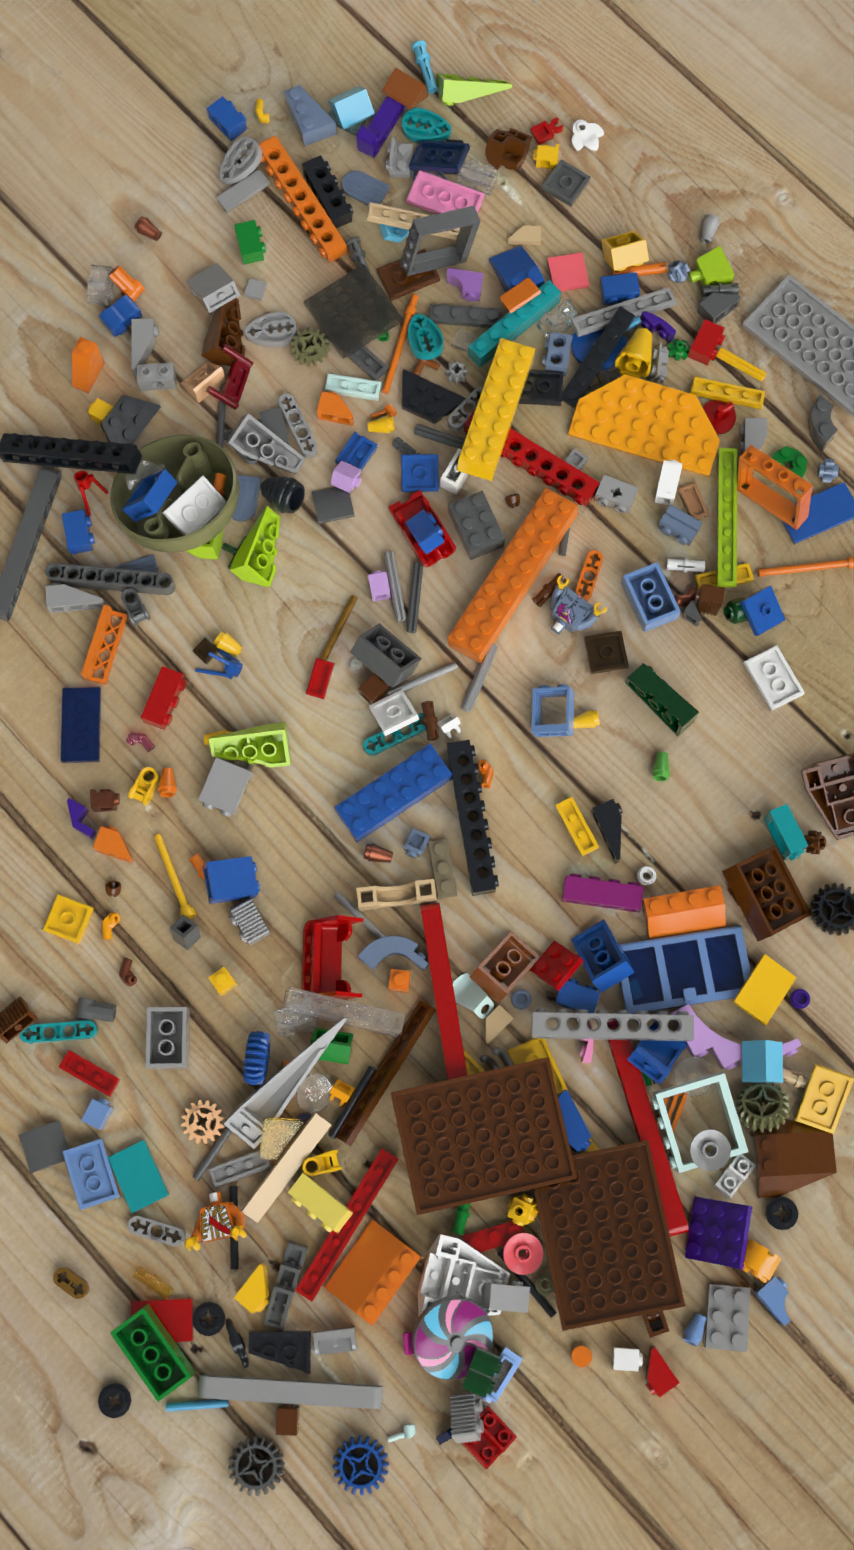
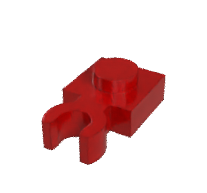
(544, 132)

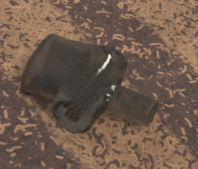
(604, 378)

